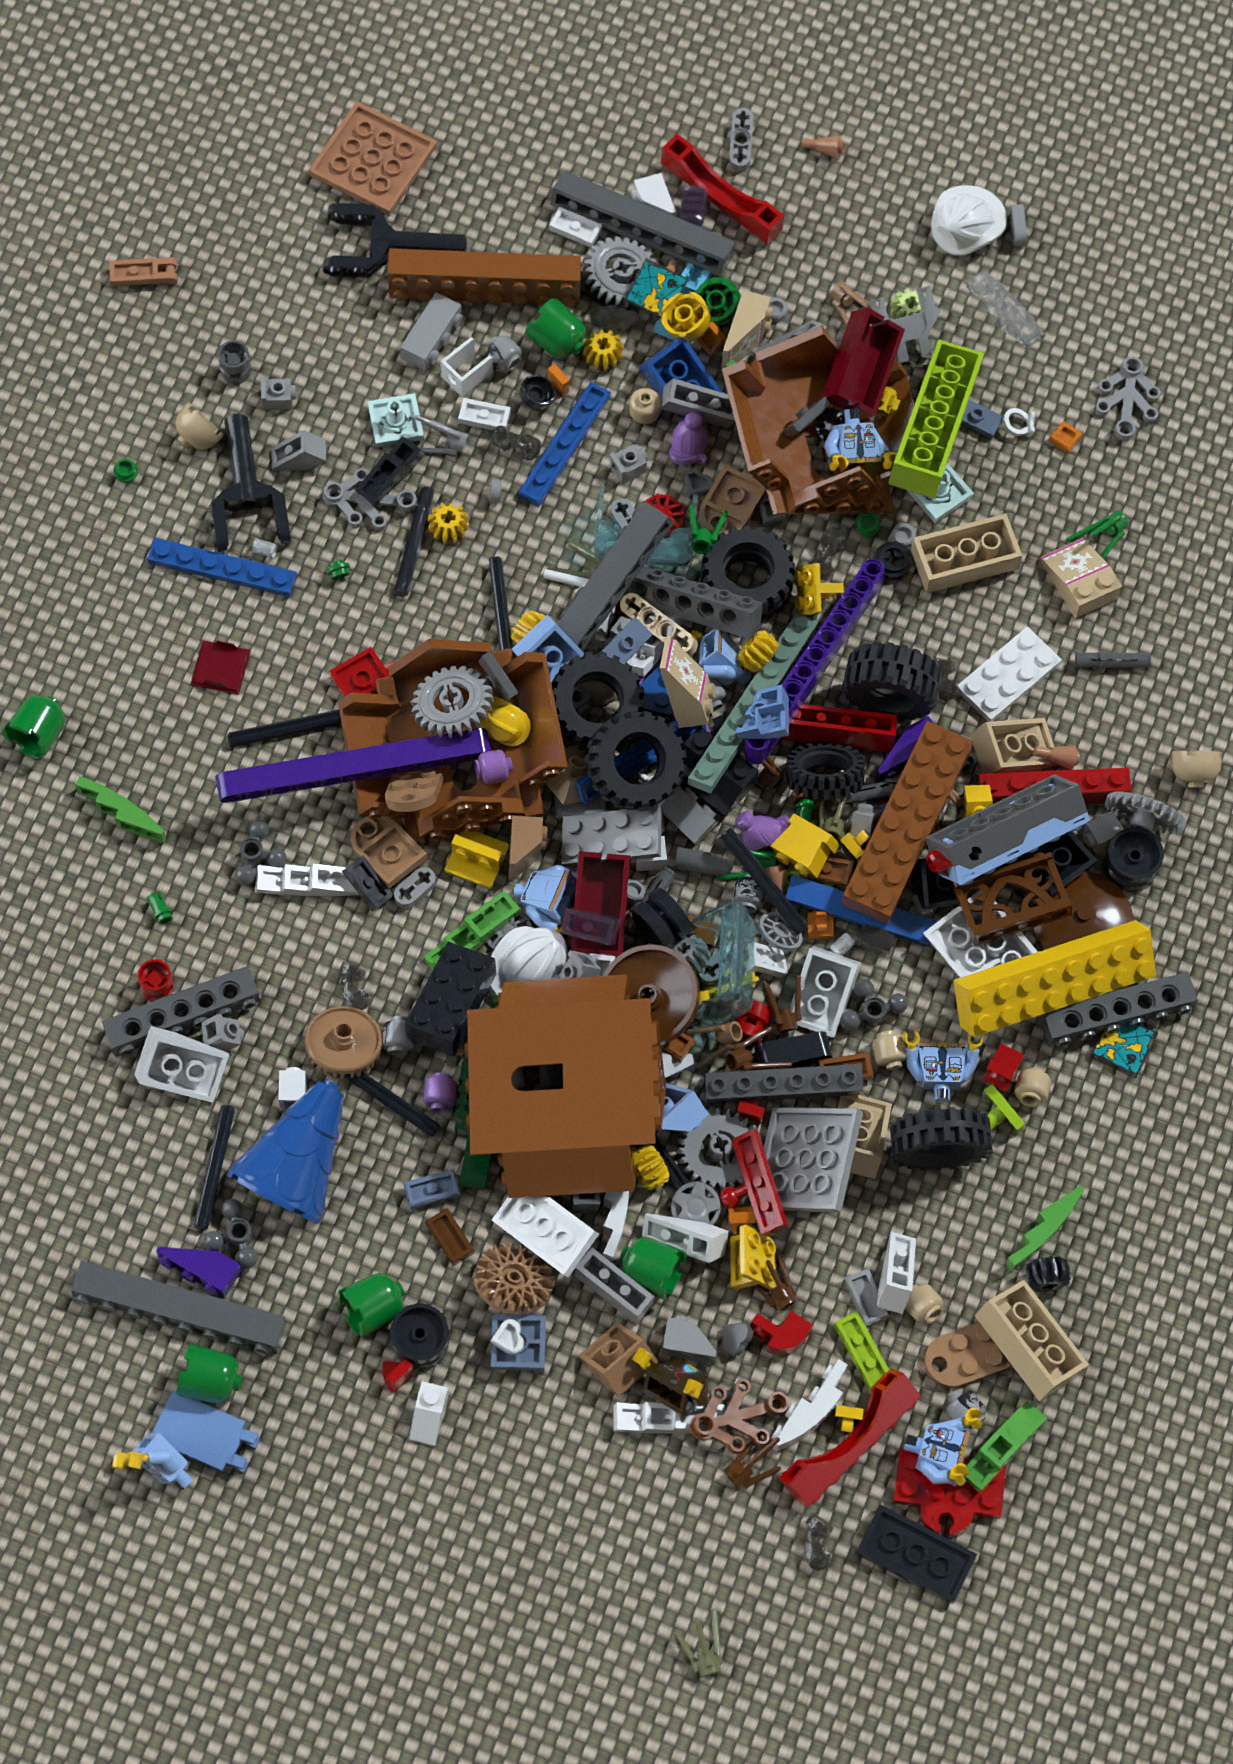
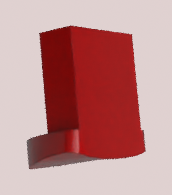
(396, 1373)

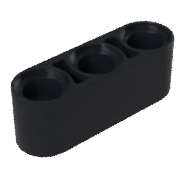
(799, 1050)

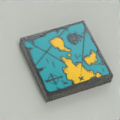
(654, 287)
(1125, 1048)

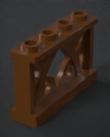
(1027, 918)

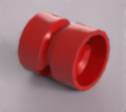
(155, 979)
(754, 1021)

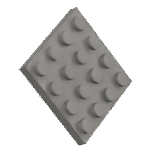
(812, 1156)

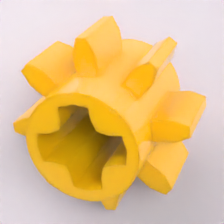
(888, 402)

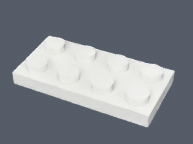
(1008, 674)
(547, 1230)

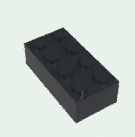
(454, 986)

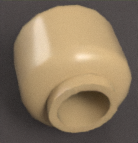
(645, 406)
(889, 1049)
(1032, 1087)
(924, 1304)

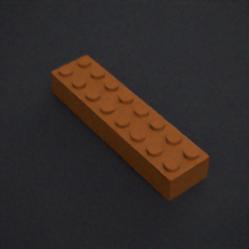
(484, 276)
(906, 822)

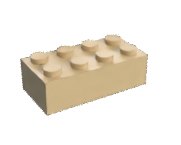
(966, 553)
(1031, 1340)

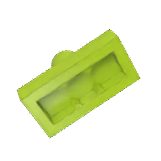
(1003, 1111)

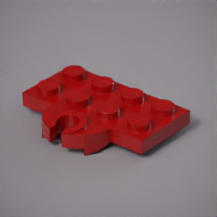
(359, 673)
(947, 1500)

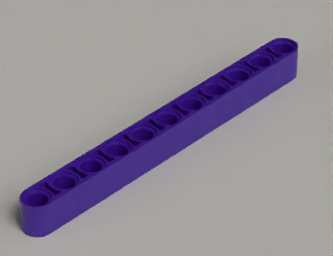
(824, 648)
(351, 765)

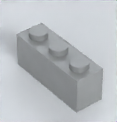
(431, 332)
(685, 398)
(688, 814)
(614, 1286)

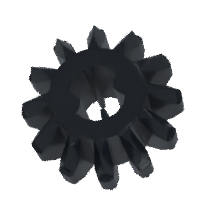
(1048, 1274)

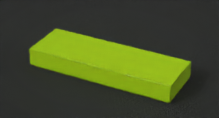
(861, 1348)

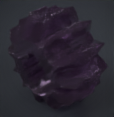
(693, 205)

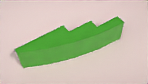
(126, 814)
(478, 926)
(1049, 1222)

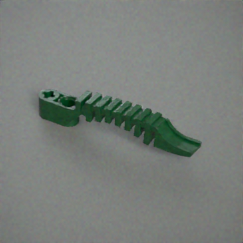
(474, 1167)

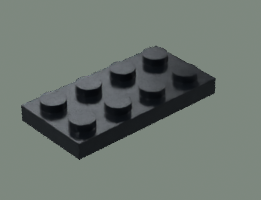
(916, 1554)

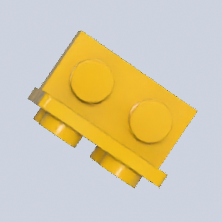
(811, 591)
(476, 858)
(749, 1257)

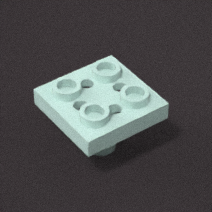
(394, 412)
(957, 494)

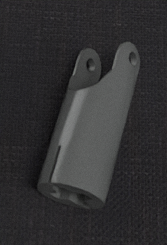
(701, 862)

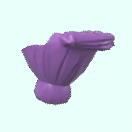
(689, 440)
(760, 830)

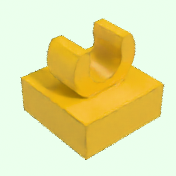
(854, 844)
(848, 1415)

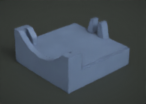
(533, 1353)

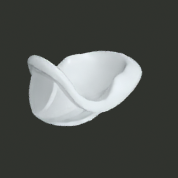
(967, 219)
(528, 956)

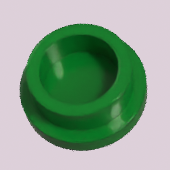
(125, 470)
(867, 524)
(338, 570)

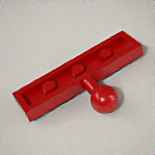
(758, 1184)

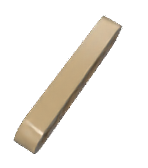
(659, 623)

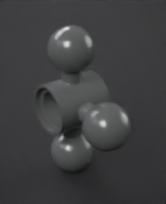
(275, 858)
(864, 990)
(215, 1241)

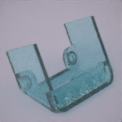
(670, 552)
(735, 962)

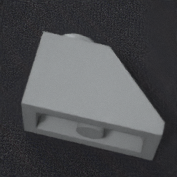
(299, 452)
(687, 1341)

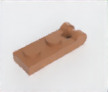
(143, 271)

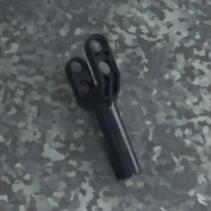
(382, 239)
(246, 491)

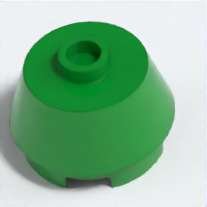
(721, 298)

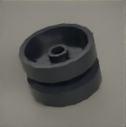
(1133, 859)
(661, 919)
(432, 1326)

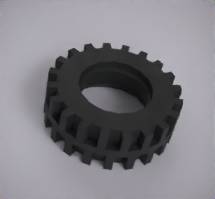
(941, 1138)

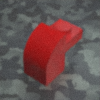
(1003, 1067)
(783, 1339)

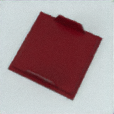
(220, 667)

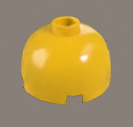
(686, 316)

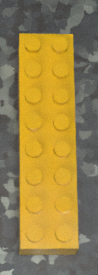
(1054, 978)

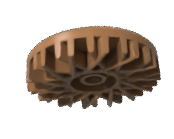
(343, 1041)
(513, 1280)

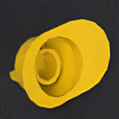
(506, 723)

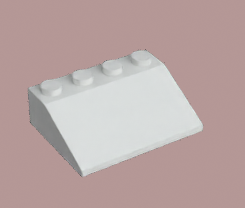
(954, 943)

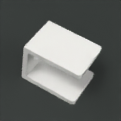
(450, 363)

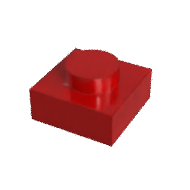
(751, 1110)

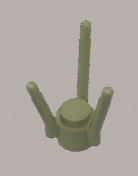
(593, 560)
(833, 825)
(707, 1662)

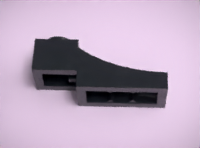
(390, 470)

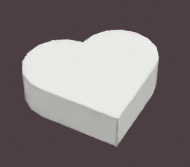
(508, 1337)

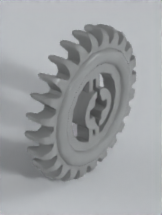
(614, 280)
(464, 714)
(1145, 812)
(711, 1127)

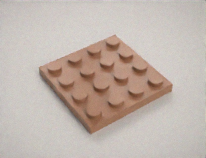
(372, 158)

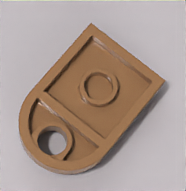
(734, 493)
(414, 790)
(387, 849)
(968, 1357)

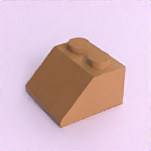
(526, 841)
(612, 1357)

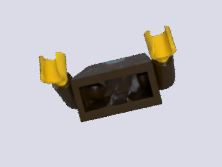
(674, 1382)

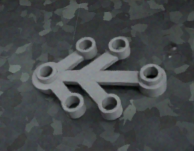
(1128, 395)
(345, 495)

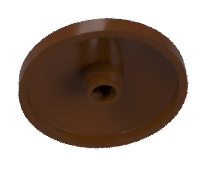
(1095, 908)
(665, 979)

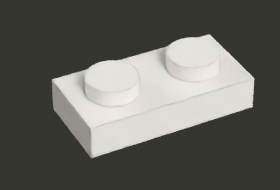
(575, 227)
(483, 414)

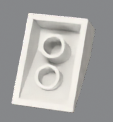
(825, 989)
(180, 1065)

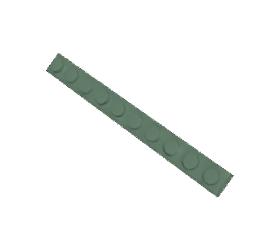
(726, 743)

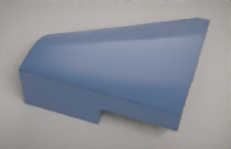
(767, 715)

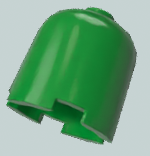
(557, 330)
(35, 725)
(653, 1265)
(371, 1302)
(209, 1375)

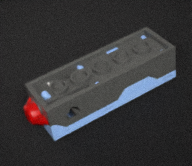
(1007, 830)

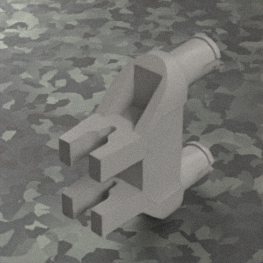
(916, 325)

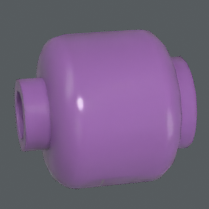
(493, 767)
(440, 1092)

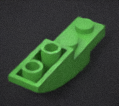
(1004, 1445)

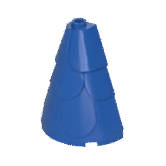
(296, 1154)

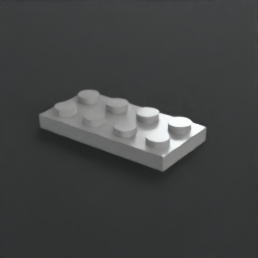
(612, 832)

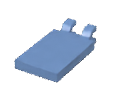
(204, 1433)

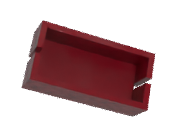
(863, 362)
(603, 890)

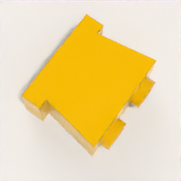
(804, 846)

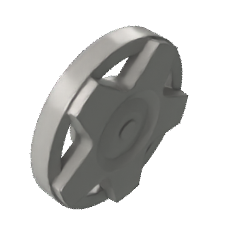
(696, 1205)

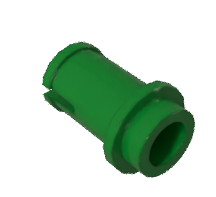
(805, 808)
(159, 907)

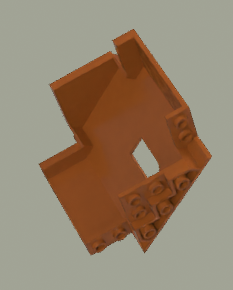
(765, 403)
(389, 719)
(611, 1084)

